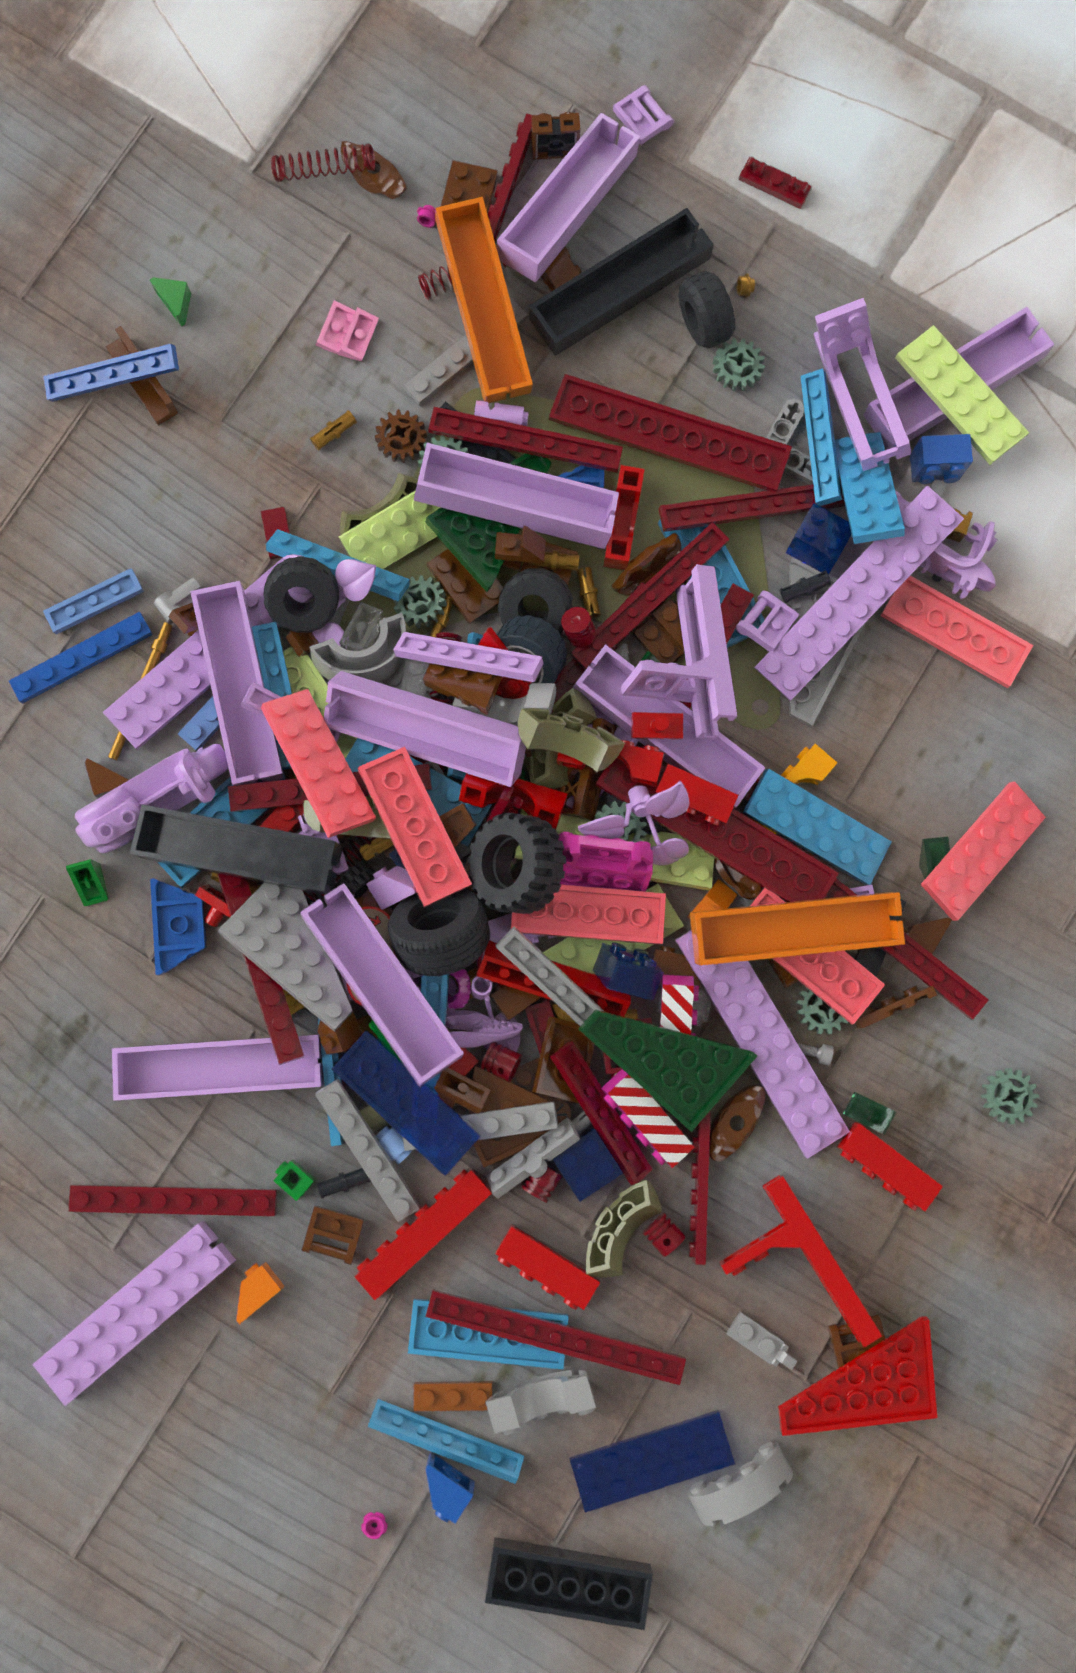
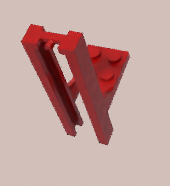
(799, 1232)

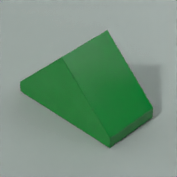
(174, 295)
(88, 881)

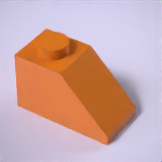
(716, 898)
(257, 1290)

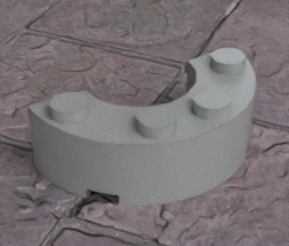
(374, 663)
(508, 710)
(538, 1396)
(745, 1491)

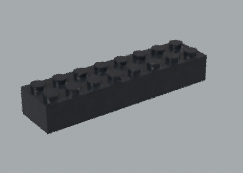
(620, 281)
(236, 849)

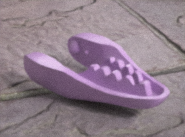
(480, 1028)

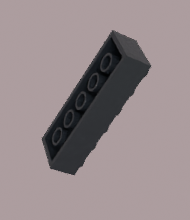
(569, 1583)

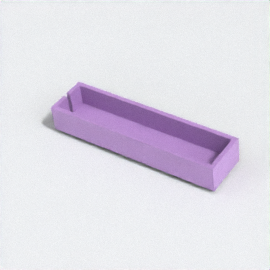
(567, 197)
(992, 355)
(516, 496)
(231, 668)
(424, 728)
(712, 760)
(382, 985)
(212, 1068)
(133, 1313)

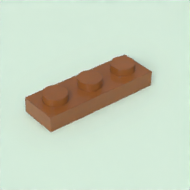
(452, 1396)

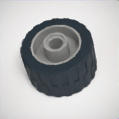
(536, 638)

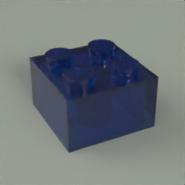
(820, 539)
(628, 970)
(587, 1165)

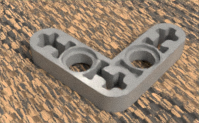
(791, 426)

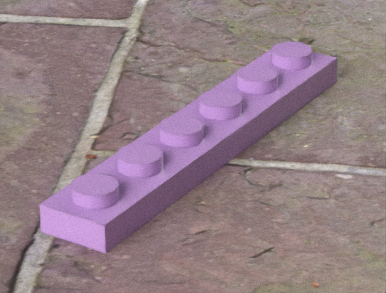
(468, 656)

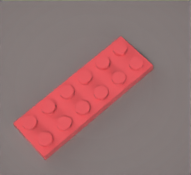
(957, 631)
(318, 763)
(414, 826)
(983, 851)
(598, 915)
(830, 975)

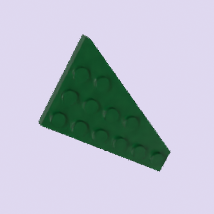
(473, 537)
(672, 1066)

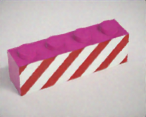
(677, 1003)
(647, 1118)

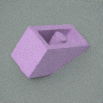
(390, 886)

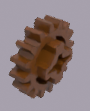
(393, 443)

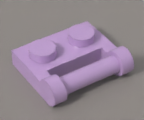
(638, 119)
(775, 624)

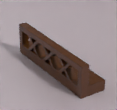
(148, 389)
(585, 790)

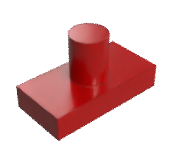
(657, 725)
(217, 901)

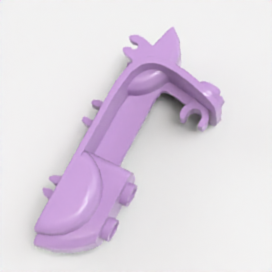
(963, 571)
(167, 785)

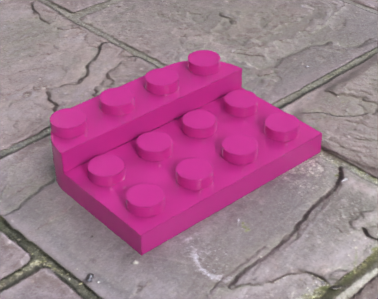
(606, 862)

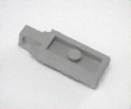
(760, 1341)

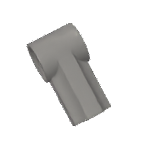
(179, 597)

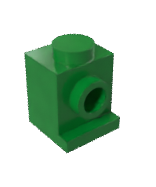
(297, 1189)

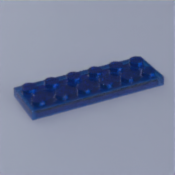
(410, 1109)
(651, 1461)

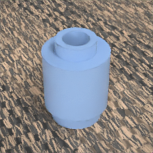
(393, 1144)

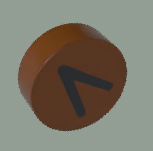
(562, 1110)

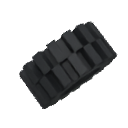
(357, 878)

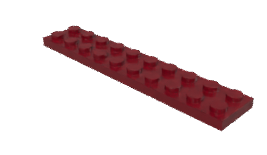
(670, 433)
(738, 844)

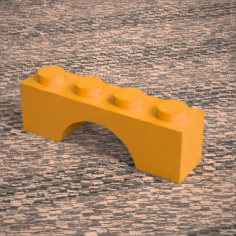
(811, 768)

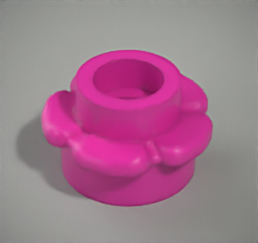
(426, 216)
(374, 1532)

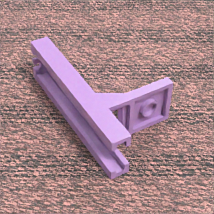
(842, 331)
(706, 658)

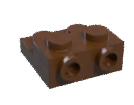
(663, 633)

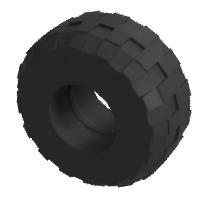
(706, 309)
(537, 582)
(293, 614)

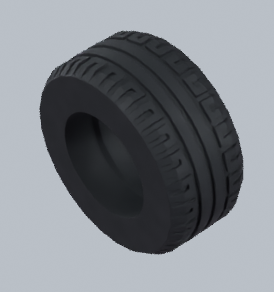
(439, 936)

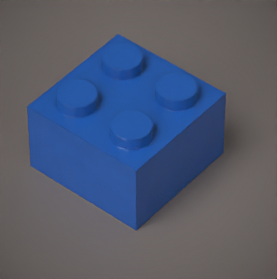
(941, 458)

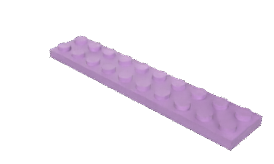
(858, 594)
(178, 678)
(779, 1060)

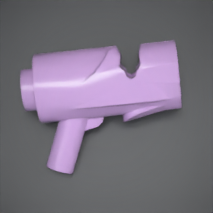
(502, 412)

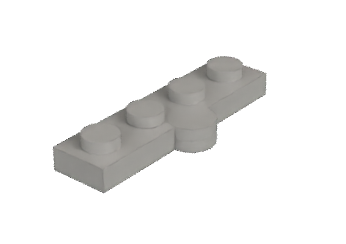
(532, 1158)

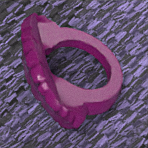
(460, 999)

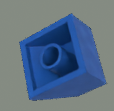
(448, 1488)

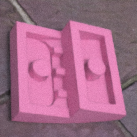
(347, 331)

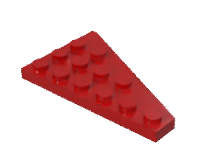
(876, 1388)

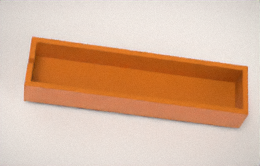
(483, 300)
(796, 928)

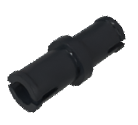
(805, 586)
(342, 1182)

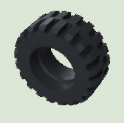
(540, 869)

